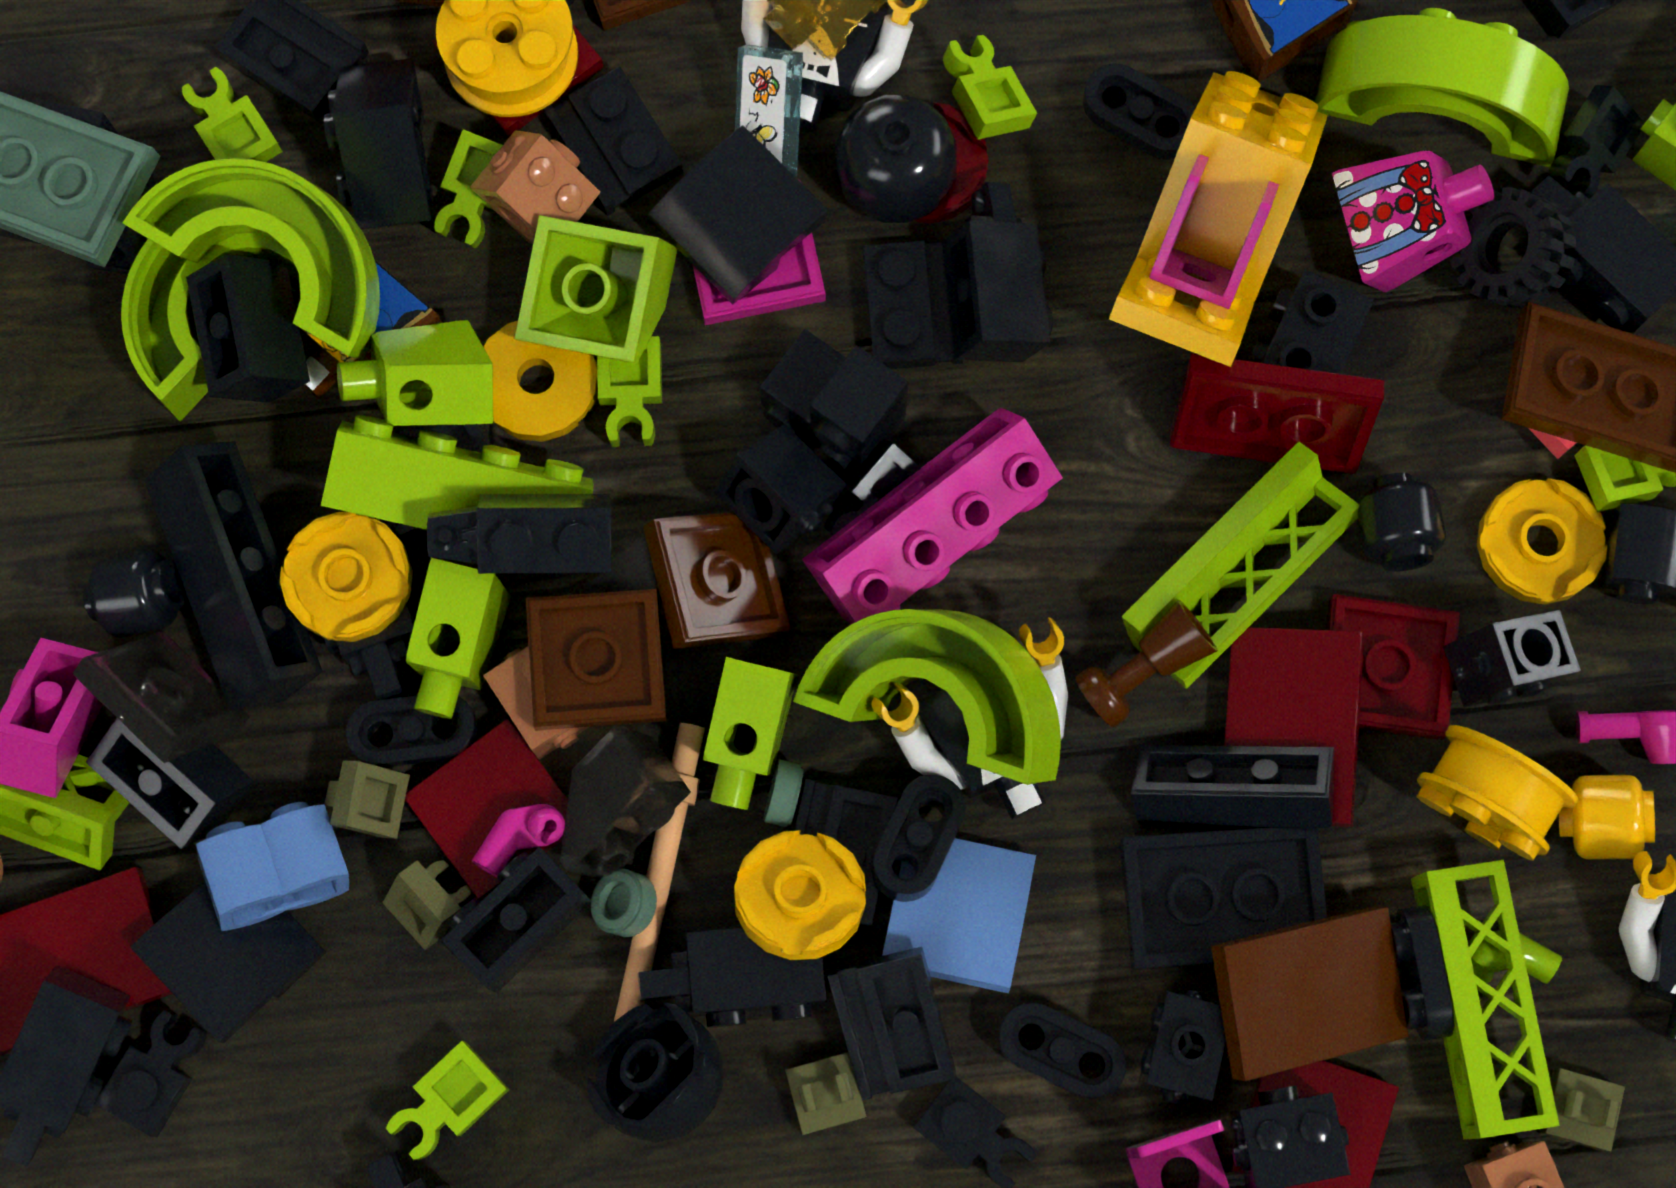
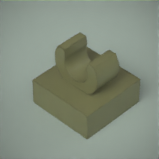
(367, 799)
(422, 903)
(825, 1093)
(1585, 1109)

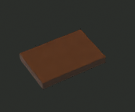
(1593, 386)
(1309, 992)

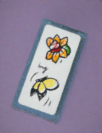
(770, 99)

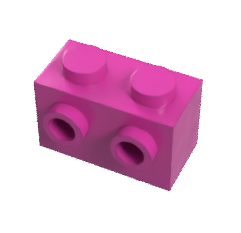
(45, 719)

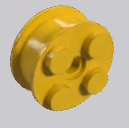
(507, 53)
(1497, 791)

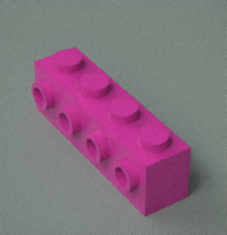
(934, 518)

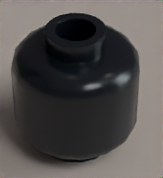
(1401, 522)
(134, 593)

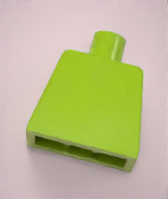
(424, 376)
(454, 608)
(751, 697)

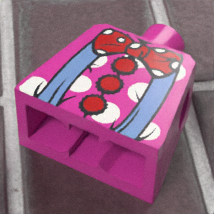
(1407, 214)

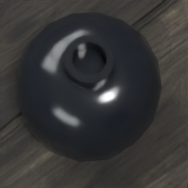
(896, 158)
(656, 1074)

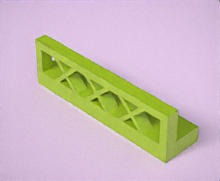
(1234, 542)
(65, 824)
(1468, 1048)

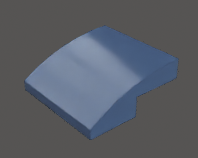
(969, 916)

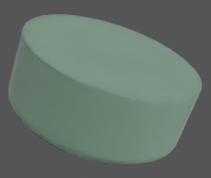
(783, 793)
(623, 903)

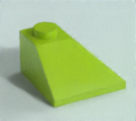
(594, 289)

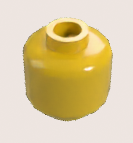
(1610, 817)

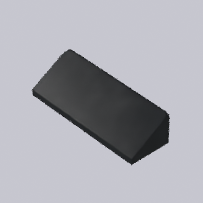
(1234, 786)

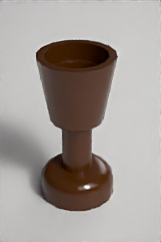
(1167, 648)

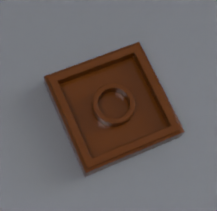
(715, 580)
(595, 659)

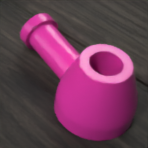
(1653, 728)

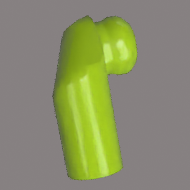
(1539, 960)

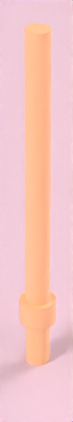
(662, 866)

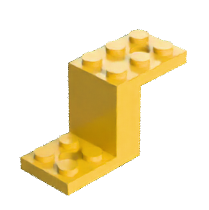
(1248, 143)

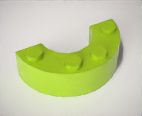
(1452, 71)
(252, 196)
(161, 321)
(979, 665)

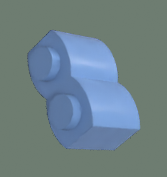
(272, 865)

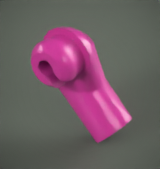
(518, 830)

